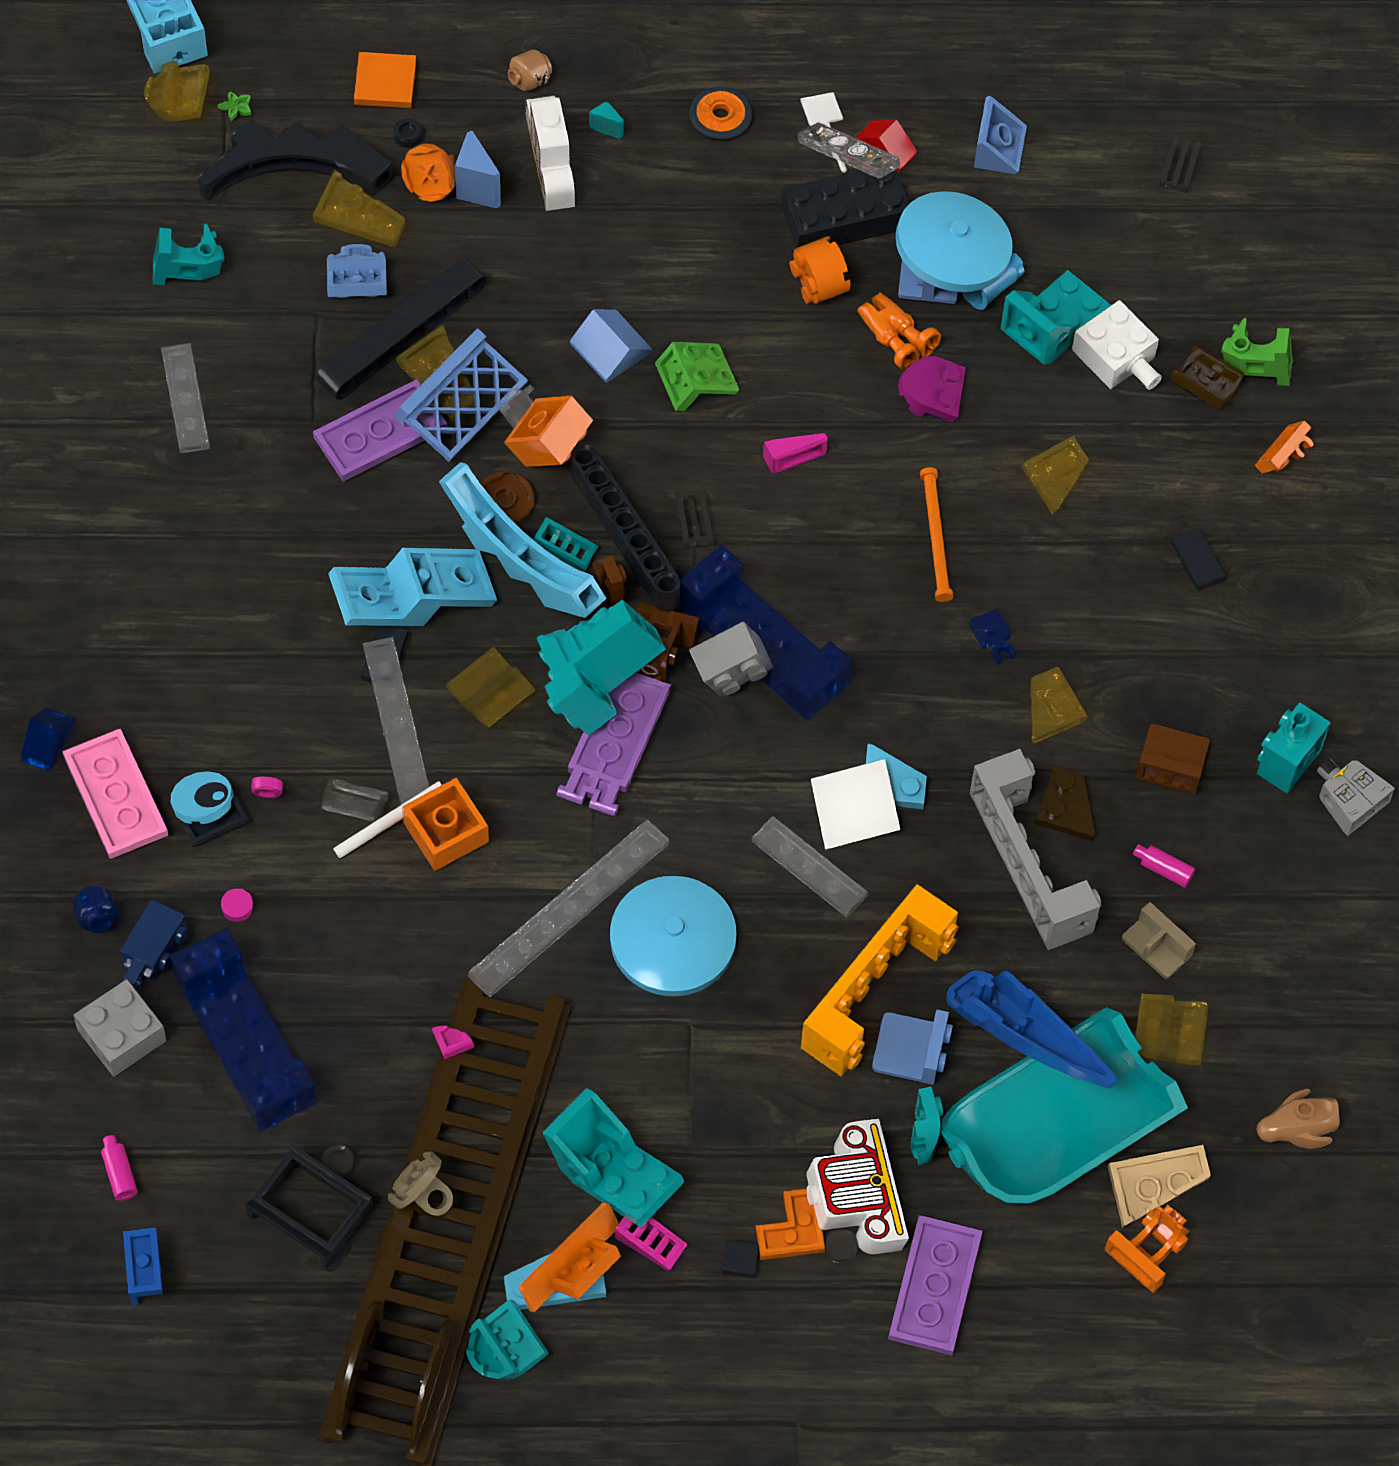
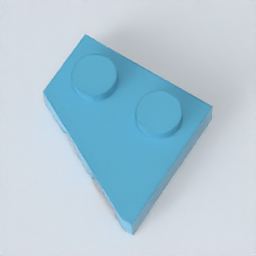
(906, 783)

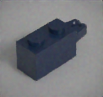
(152, 942)

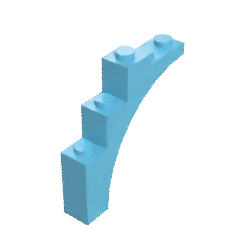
(523, 559)

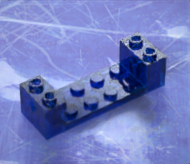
(801, 671)
(242, 1030)

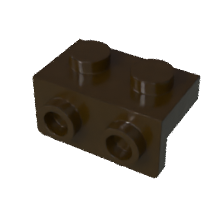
(1208, 377)

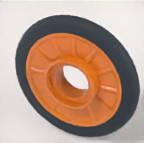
(720, 98)

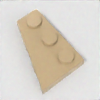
(1155, 1179)

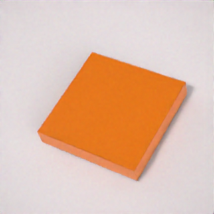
(385, 80)

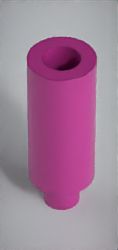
(1165, 865)
(118, 1169)

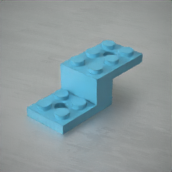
(412, 587)

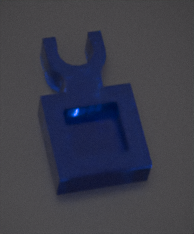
(992, 631)

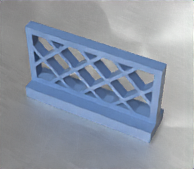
(439, 382)

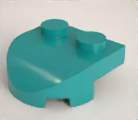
(926, 1127)
(504, 1344)

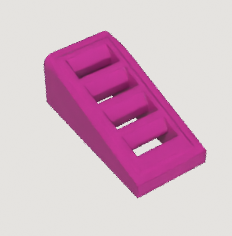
(792, 451)
(632, 1240)

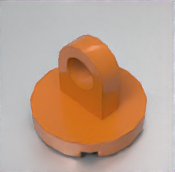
(429, 172)

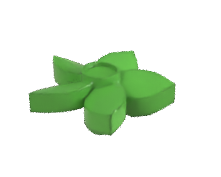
(236, 105)

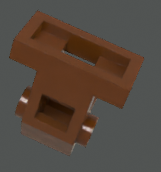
(673, 629)

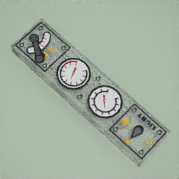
(849, 150)

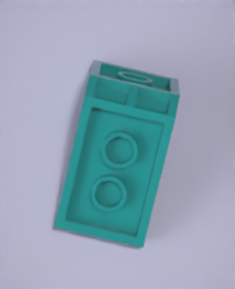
(1049, 321)
(606, 1163)

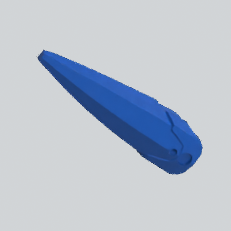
(1026, 1024)

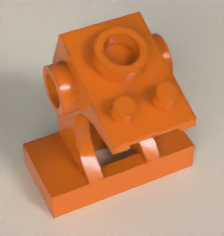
(1167, 1228)

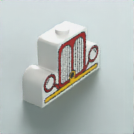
(551, 151)
(859, 1189)

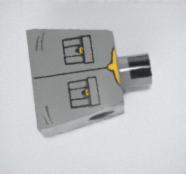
(1353, 793)

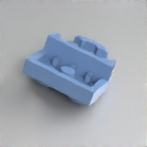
(356, 272)

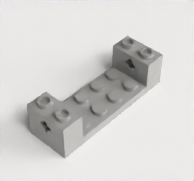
(1058, 915)

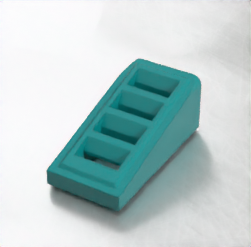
(568, 537)

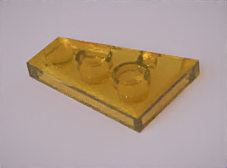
(352, 211)
(425, 358)

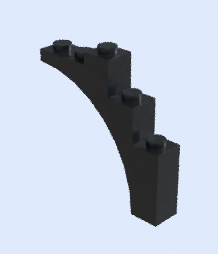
(296, 149)

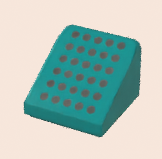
(606, 120)

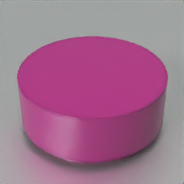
(266, 787)
(237, 905)

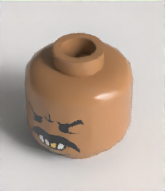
(529, 70)

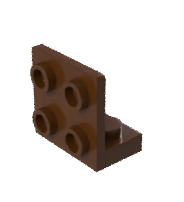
(1172, 758)

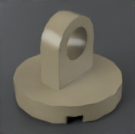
(418, 1182)

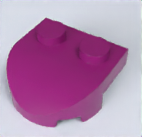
(933, 387)

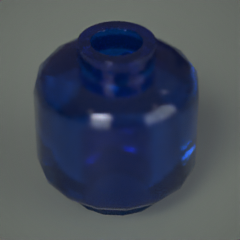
(95, 909)

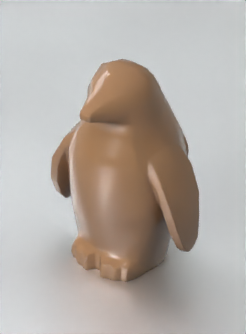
(1301, 1121)

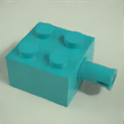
(1292, 747)

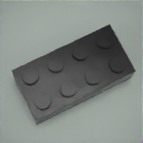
(844, 208)

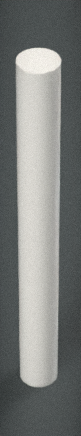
(376, 827)

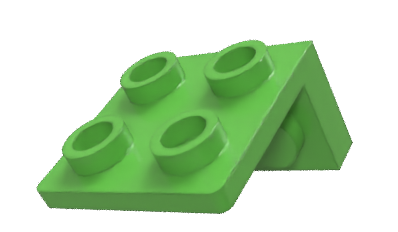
(693, 370)

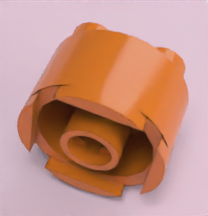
(820, 270)

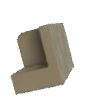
(1159, 941)

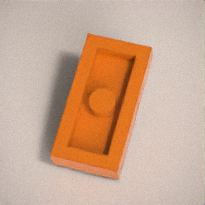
(1285, 445)

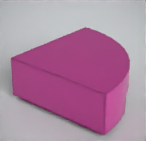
(452, 1041)

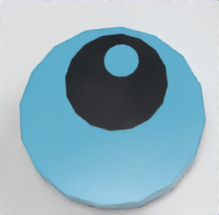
(201, 797)

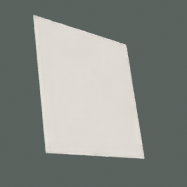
(855, 804)

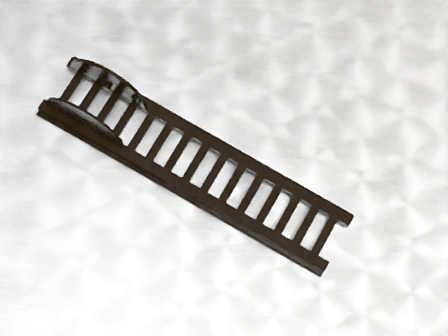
(450, 1344)

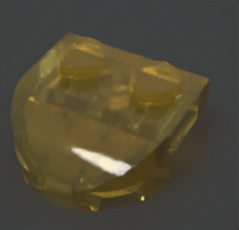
(178, 91)

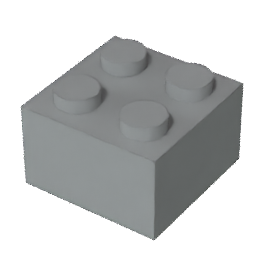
(731, 659)
(120, 1028)

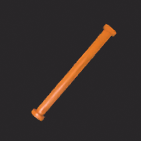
(943, 591)

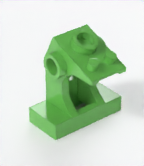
(1260, 360)

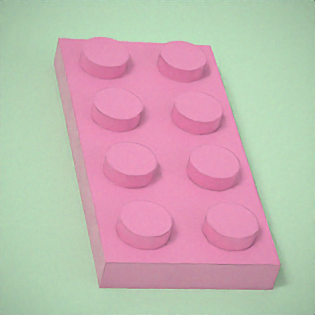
(115, 793)

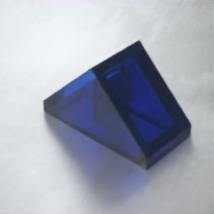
(45, 738)

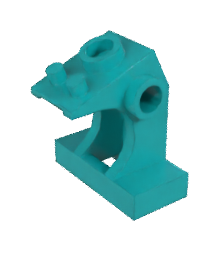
(186, 263)

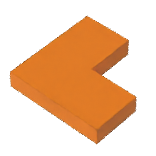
(797, 1235)

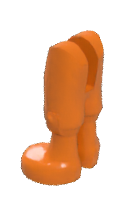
(889, 321)

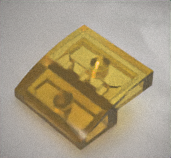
(490, 688)
(1171, 1029)

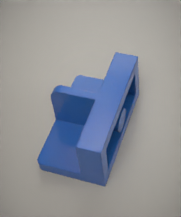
(142, 1263)

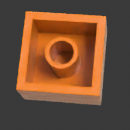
(549, 431)
(445, 824)

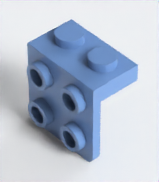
(912, 1046)

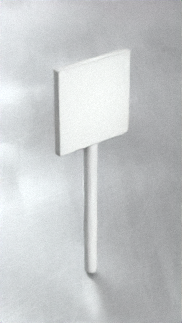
(824, 110)

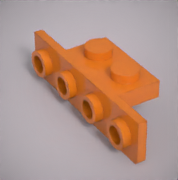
(575, 1262)

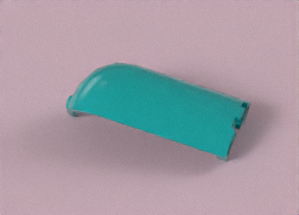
(1044, 1129)

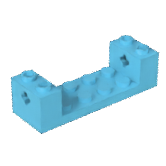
(165, 17)

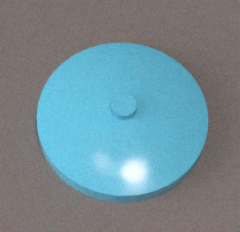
(953, 241)
(673, 936)

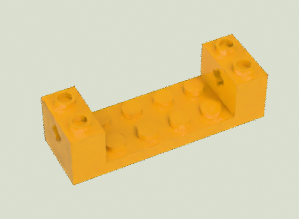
(918, 920)

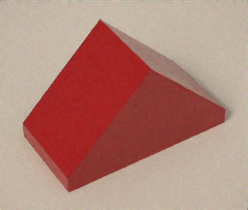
(891, 138)

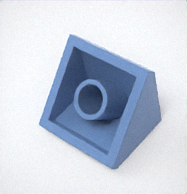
(999, 139)
(476, 174)
(609, 343)

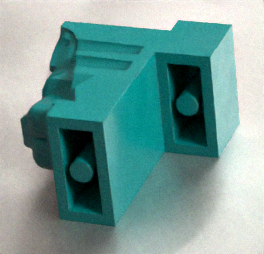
(594, 661)

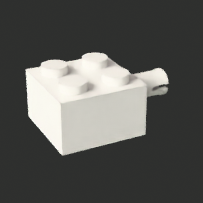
(1117, 347)

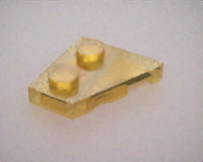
(1056, 471)
(1053, 705)

